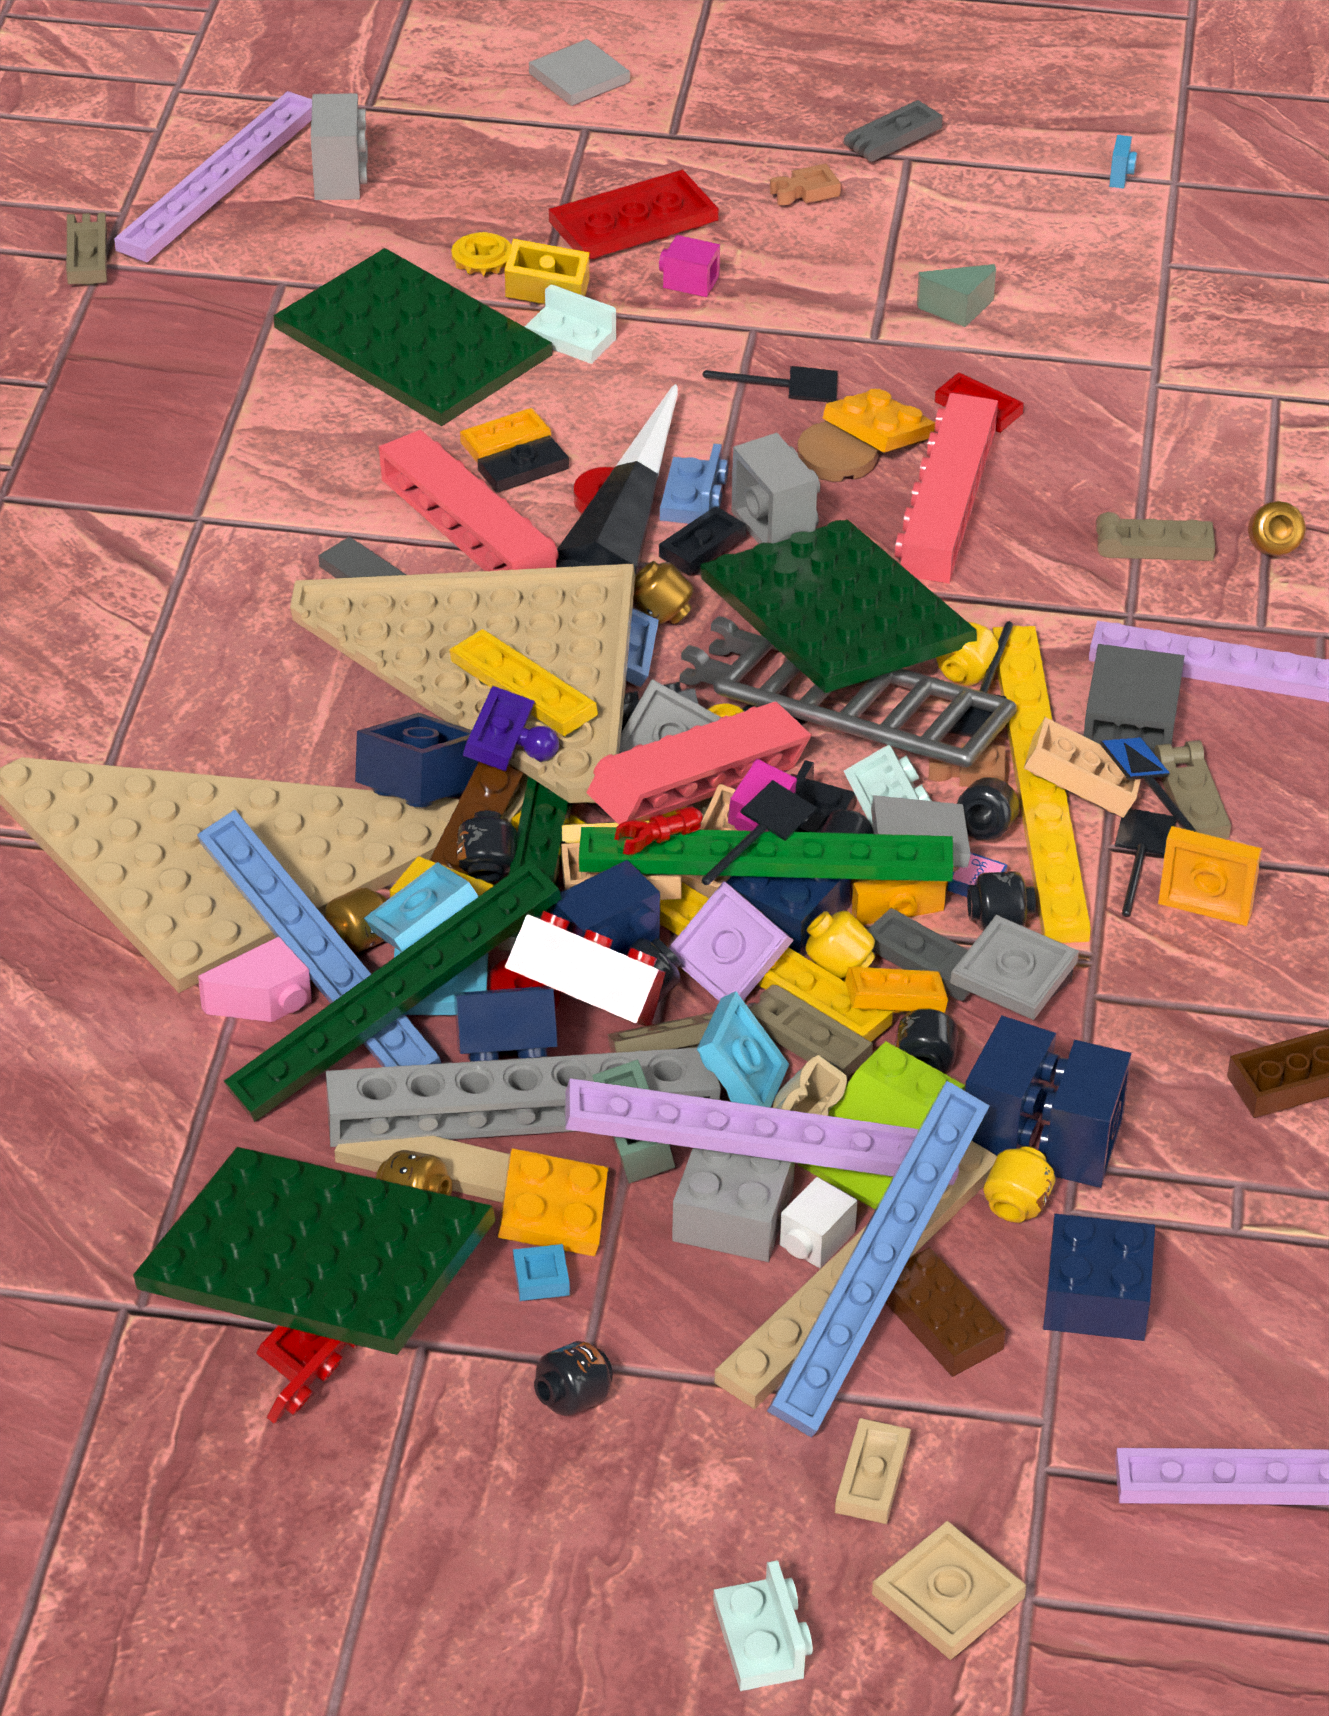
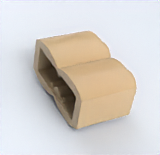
(812, 1088)

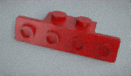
(301, 1360)

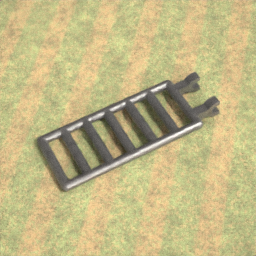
(755, 647)

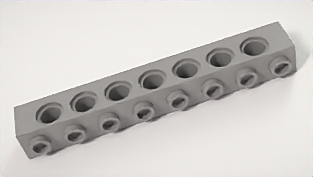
(488, 1095)

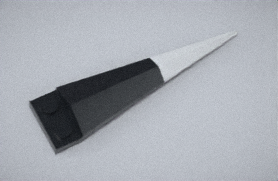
(618, 516)

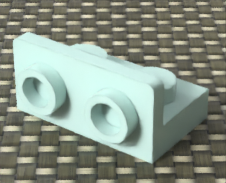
(575, 324)
(884, 776)
(762, 1630)

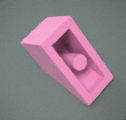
(257, 984)

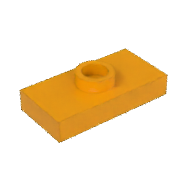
(503, 433)
(908, 897)
(895, 989)

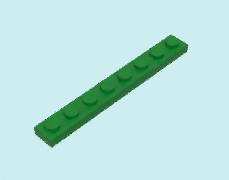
(770, 856)

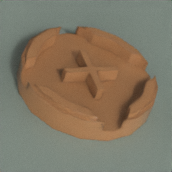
(835, 453)

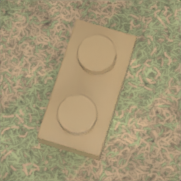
(872, 1471)

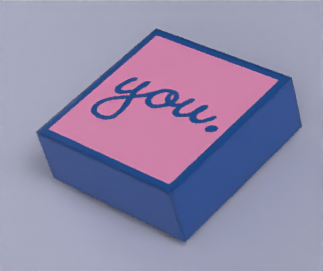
(968, 875)

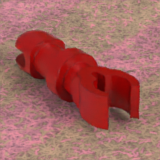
(658, 829)

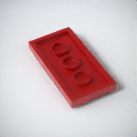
(633, 214)

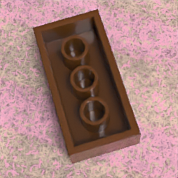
(1282, 1073)
(944, 1314)

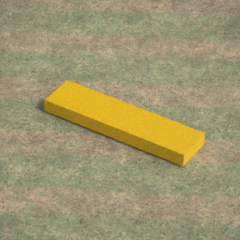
(504, 667)

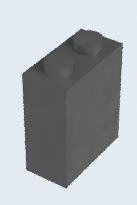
(1133, 695)

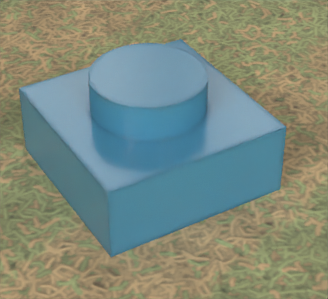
(1122, 161)
(541, 1272)

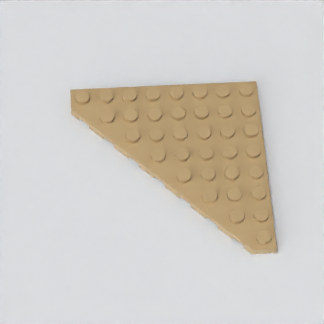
(558, 617)
(139, 859)

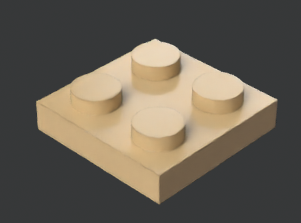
(949, 1590)

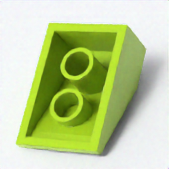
(888, 1091)

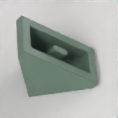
(957, 292)

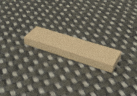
(470, 1167)

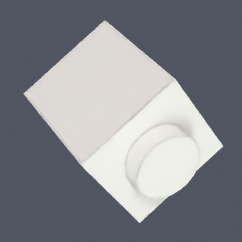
(818, 1222)

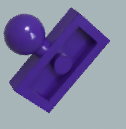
(502, 728)

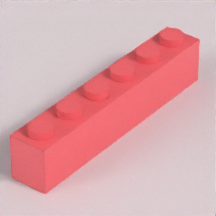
(947, 487)
(463, 506)
(693, 763)

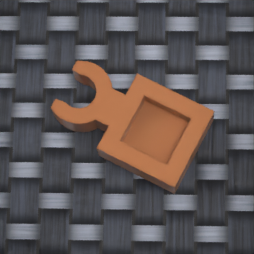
(808, 183)
(989, 764)

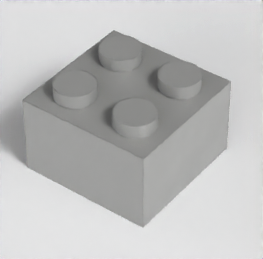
(338, 146)
(773, 490)
(732, 1202)

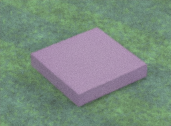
(729, 944)

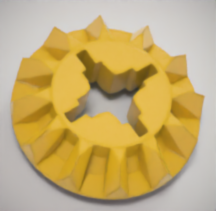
(491, 252)

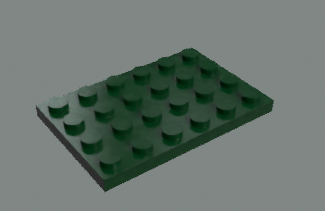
(413, 336)
(837, 605)
(316, 1249)

